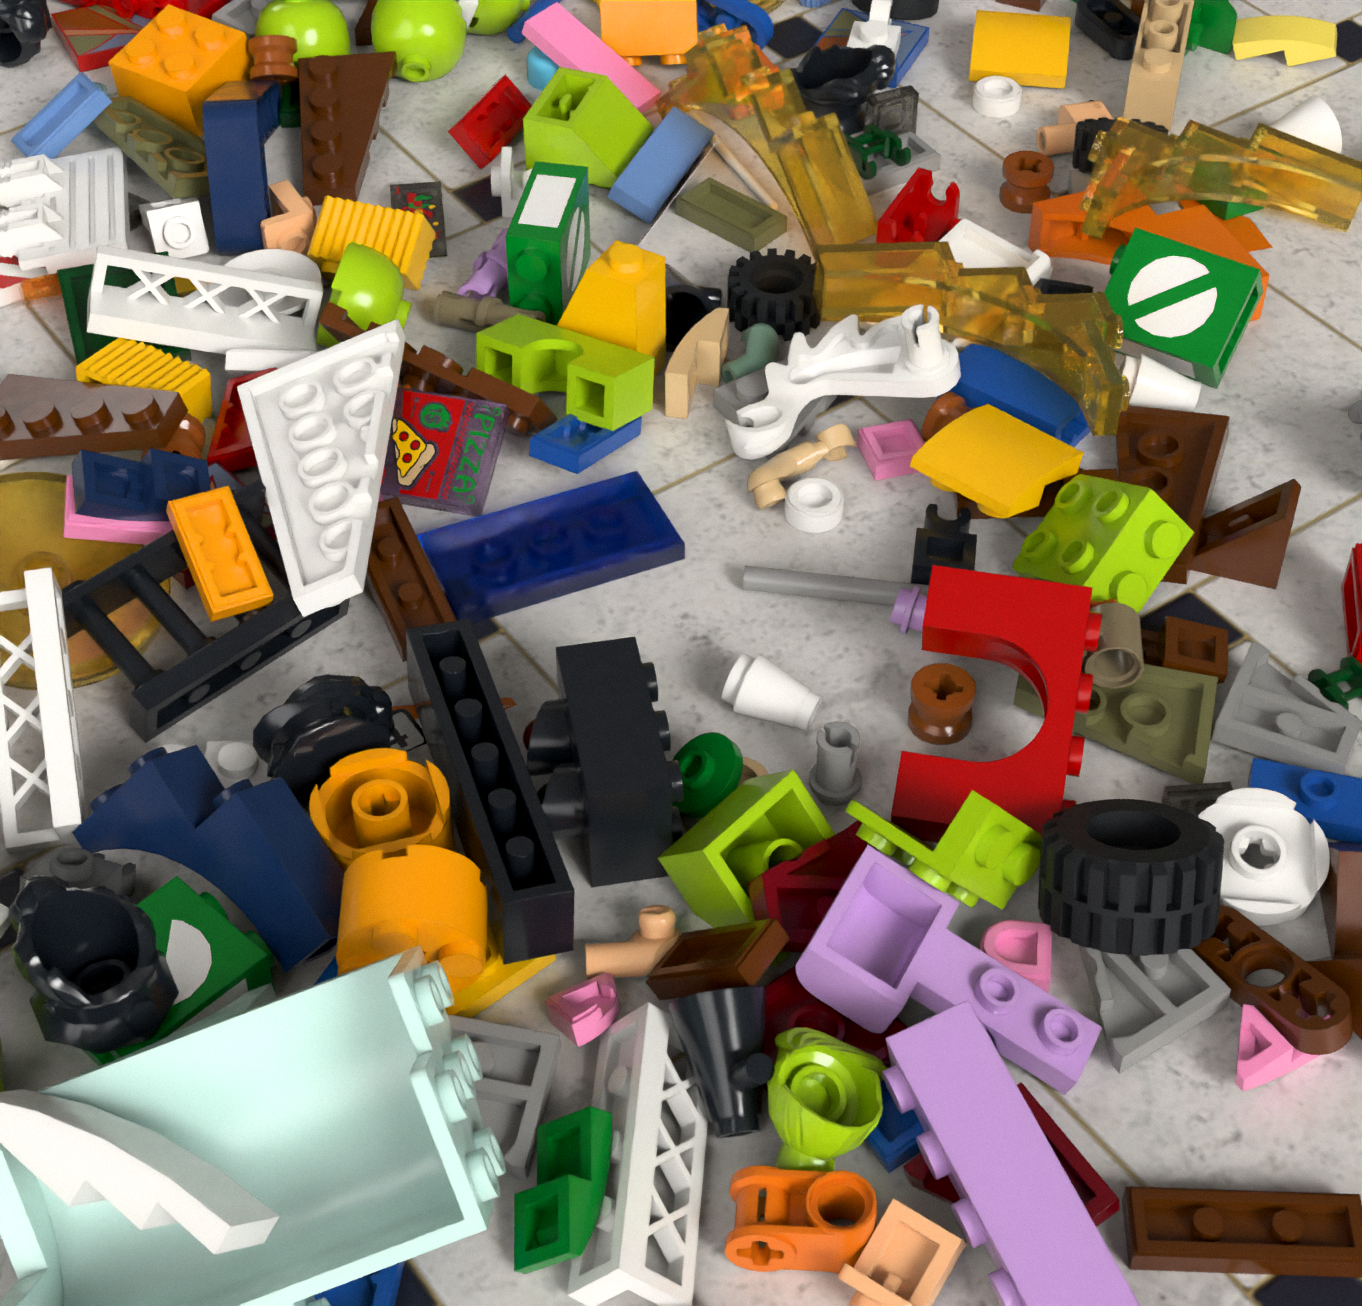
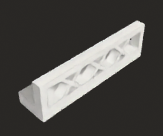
(190, 320)
(57, 723)
(632, 1084)

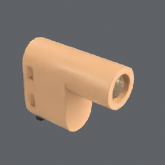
(1061, 137)

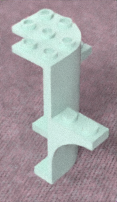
(323, 1104)

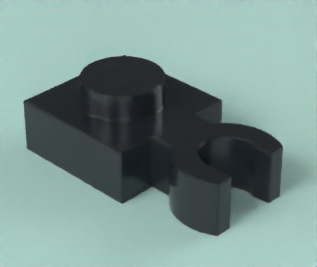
(943, 544)

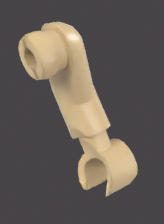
(799, 459)

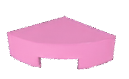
(585, 1009)

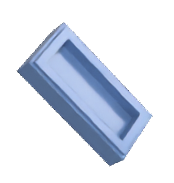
(62, 118)

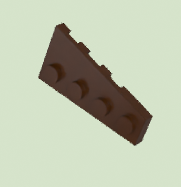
(340, 119)
(439, 374)
(65, 416)
(1178, 460)

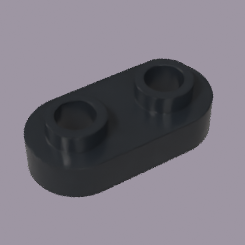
(1109, 26)

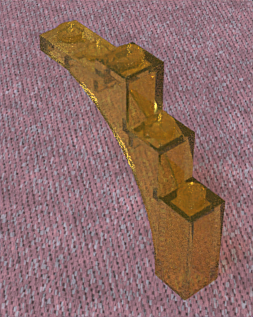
(768, 113)
(1268, 170)
(1056, 334)

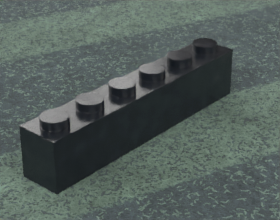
(490, 792)

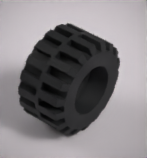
(1130, 877)

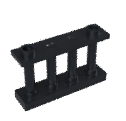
(212, 662)

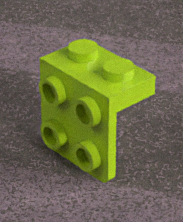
(1105, 539)
(978, 857)

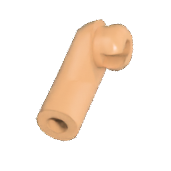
(640, 952)

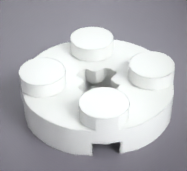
(1298, 850)

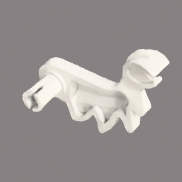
(890, 360)

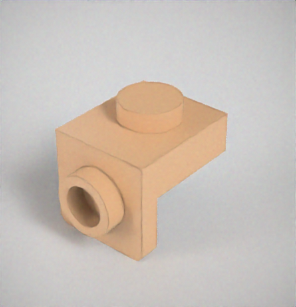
(291, 222)
(903, 1261)

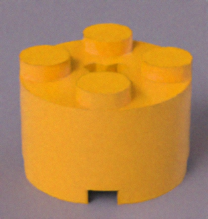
(381, 803)
(412, 901)

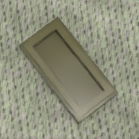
(731, 215)

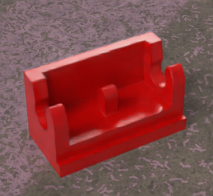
(917, 214)

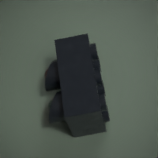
(607, 761)

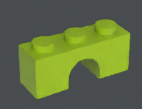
(600, 379)

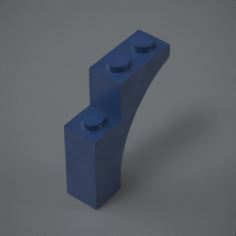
(238, 838)

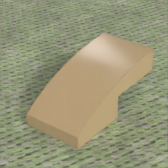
(696, 362)

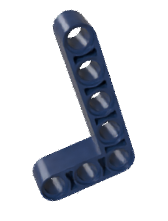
(236, 127)

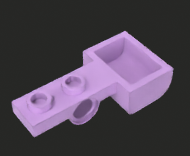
(892, 942)

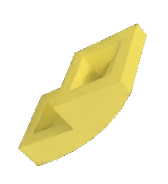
(1299, 37)

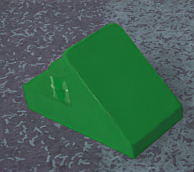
(1212, 26)

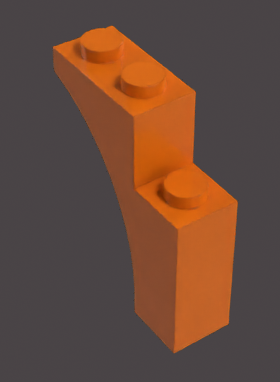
(1058, 233)

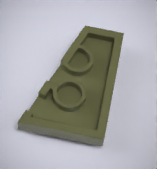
(1156, 720)

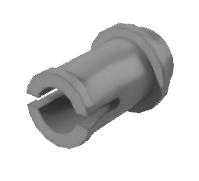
(835, 775)

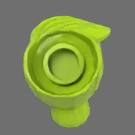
(822, 1098)

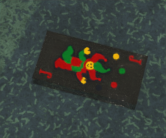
(426, 200)

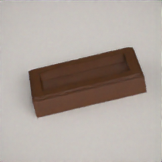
(717, 959)

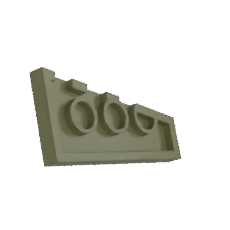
(158, 146)

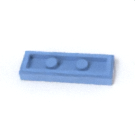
(661, 165)

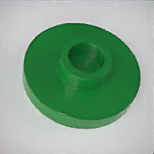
(709, 772)

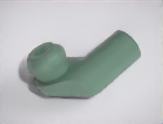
(760, 349)

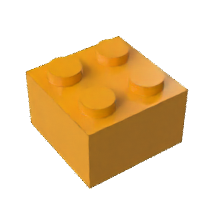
(180, 64)

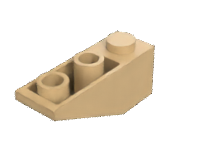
(1158, 61)

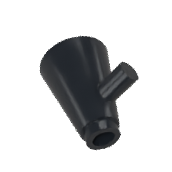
(685, 305)
(725, 1052)

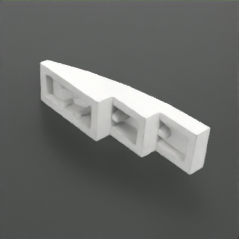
(148, 1178)

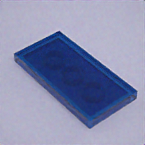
(551, 547)

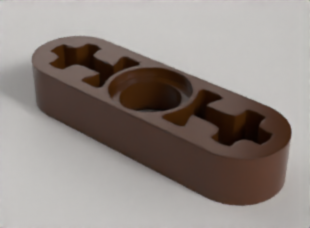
(1278, 1003)

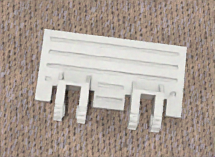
(64, 208)

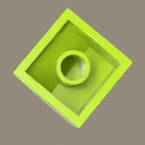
(738, 840)

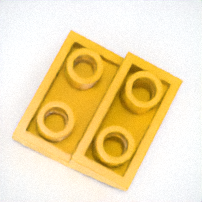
(1021, 47)
(995, 461)

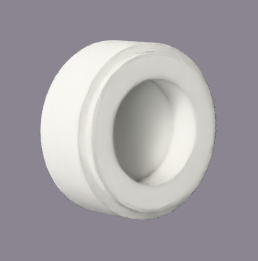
(996, 96)
(814, 505)

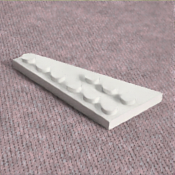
(322, 457)

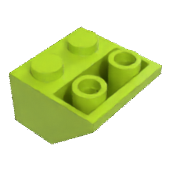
(584, 123)

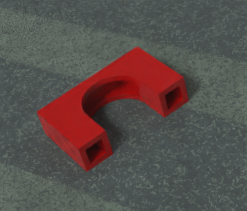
(1041, 635)

